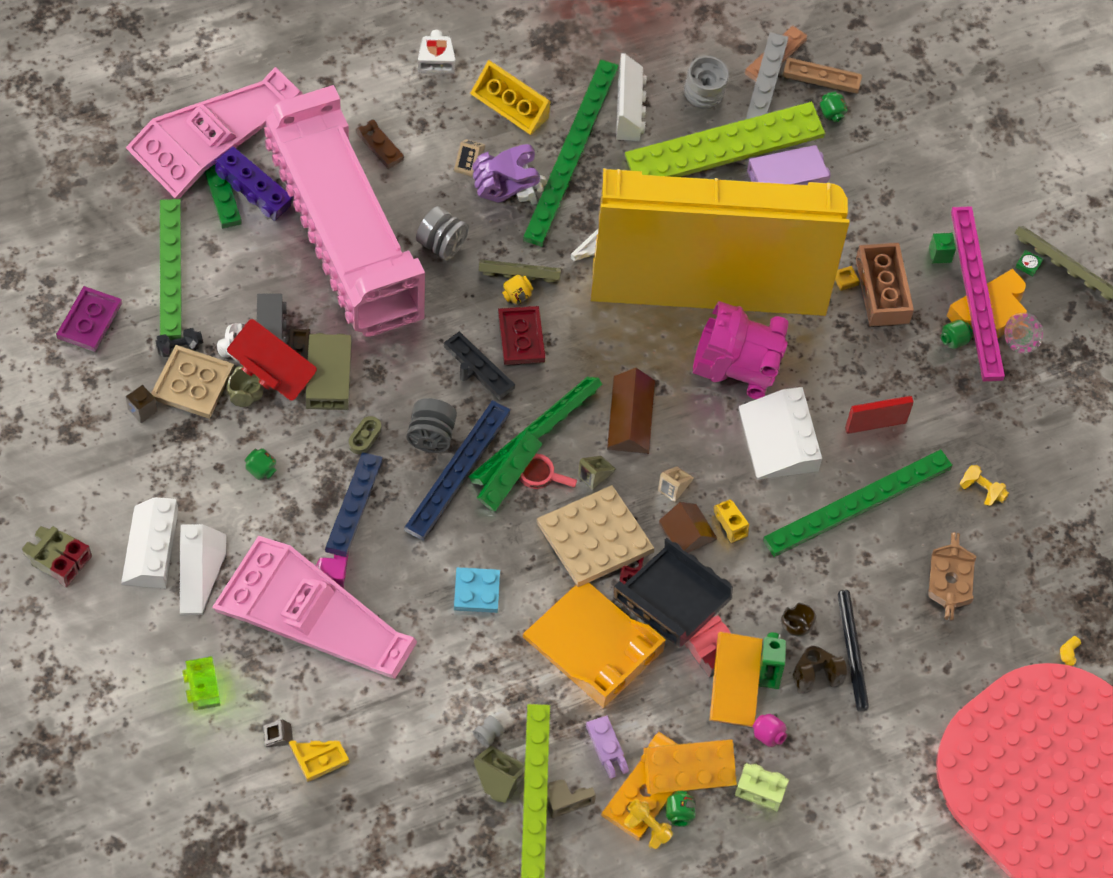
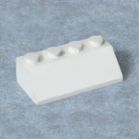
(630, 100)
(150, 543)

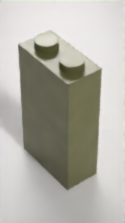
(331, 382)

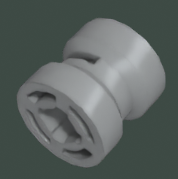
(486, 733)

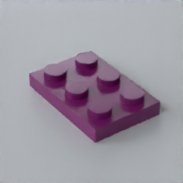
(89, 318)

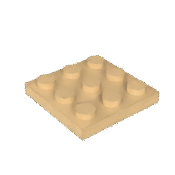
(192, 381)

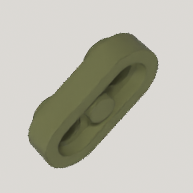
(363, 436)

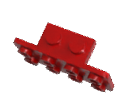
(271, 360)

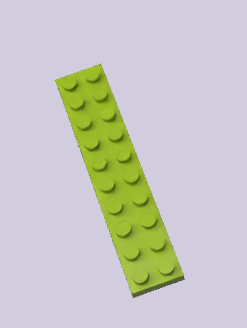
(728, 143)

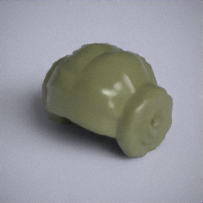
(244, 388)

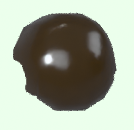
(798, 620)

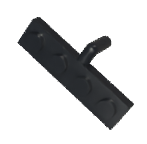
(477, 364)

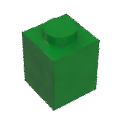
(942, 248)

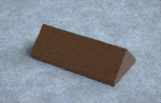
(631, 412)

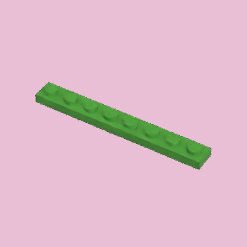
(170, 269)

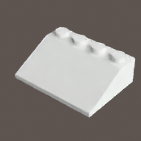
(781, 434)

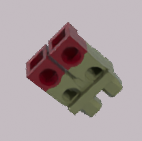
(57, 554)

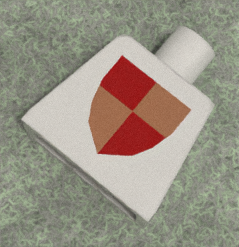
(436, 54)

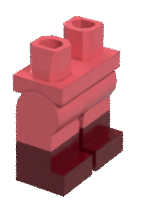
(704, 644)

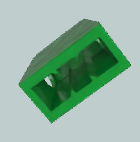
(772, 654)

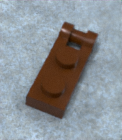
(380, 144)

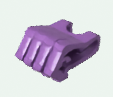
(503, 175)

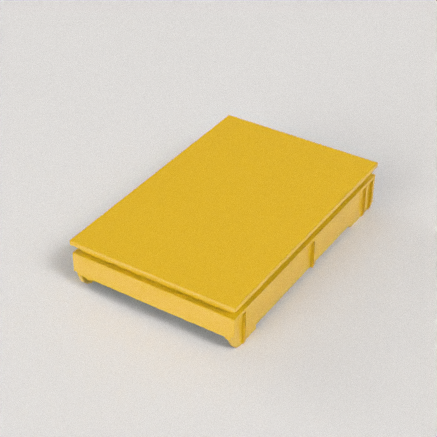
(718, 242)

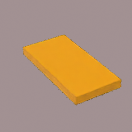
(736, 679)

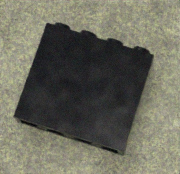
(674, 593)

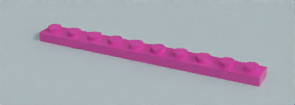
(977, 294)

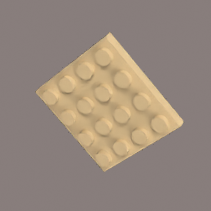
(595, 535)

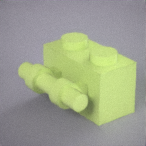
(762, 786)

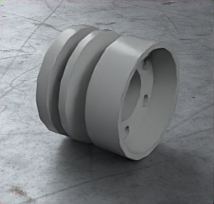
(706, 81)
(442, 233)

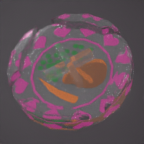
(1023, 332)

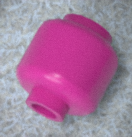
(770, 730)

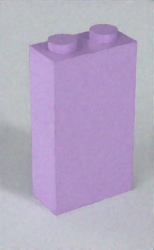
(790, 167)

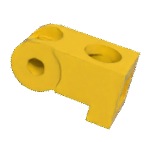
(731, 520)

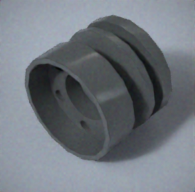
(431, 425)

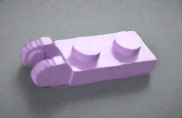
(606, 745)

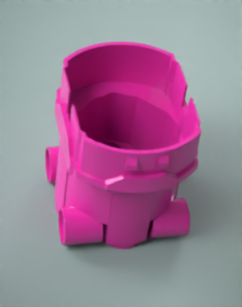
(741, 349)

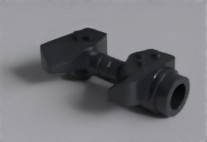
(191, 339)

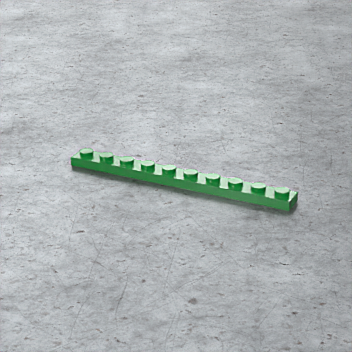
(857, 503)

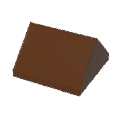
(687, 527)

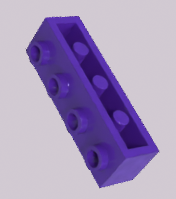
(253, 183)

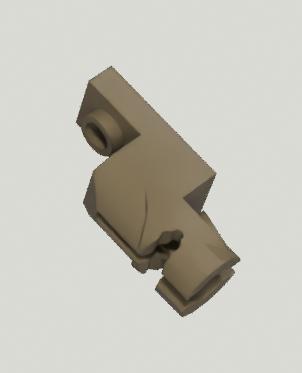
(561, 801)

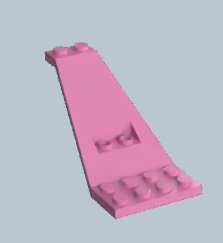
(181, 149)
(298, 601)

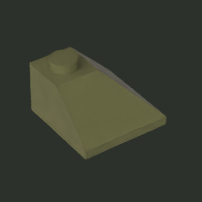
(499, 773)

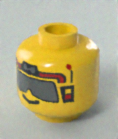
(517, 289)

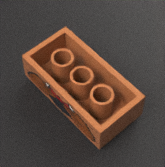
(884, 284)

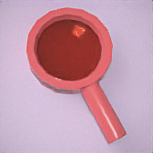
(541, 472)

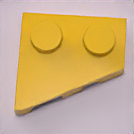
(319, 757)

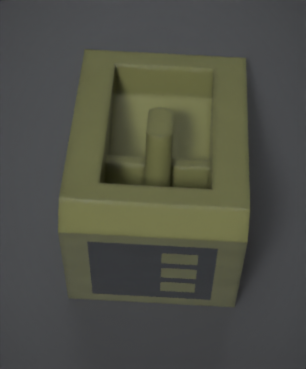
(594, 470)

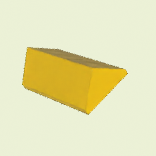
(511, 98)

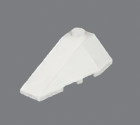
(200, 561)

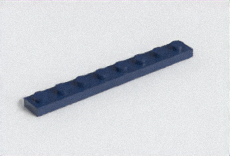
(457, 470)

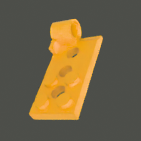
(616, 810)

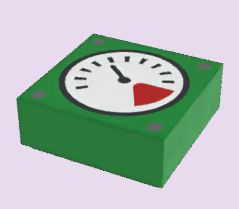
(1029, 263)

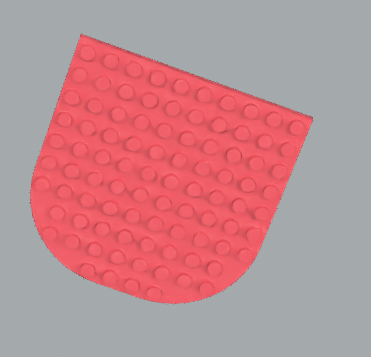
(1034, 772)

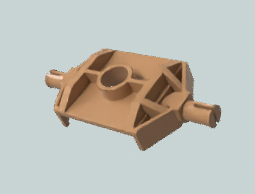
(955, 562)

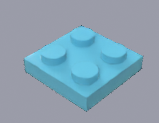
(477, 590)

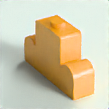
(1005, 299)

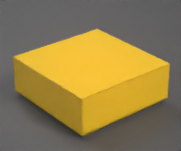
(846, 278)

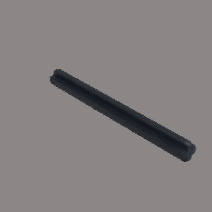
(853, 650)

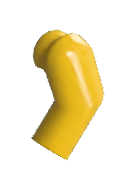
(1067, 651)

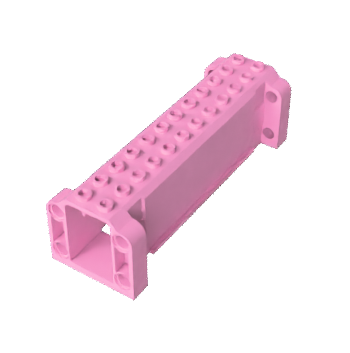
(343, 217)

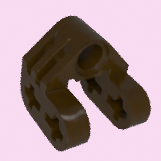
(804, 675)

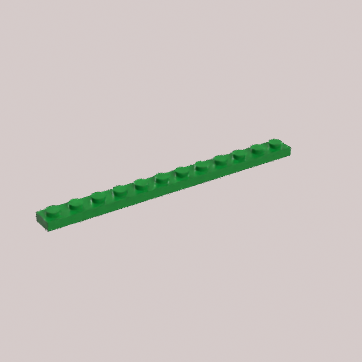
(570, 153)

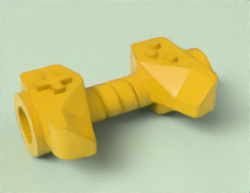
(995, 491)
(640, 812)

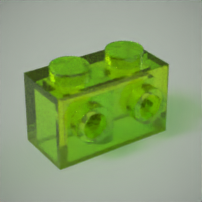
(202, 683)

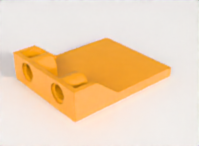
(594, 642)

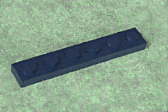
(353, 505)

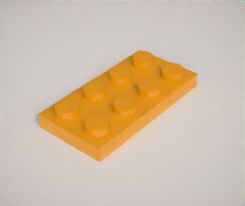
(690, 766)

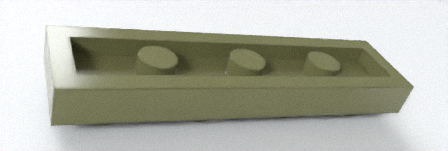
(509, 270)

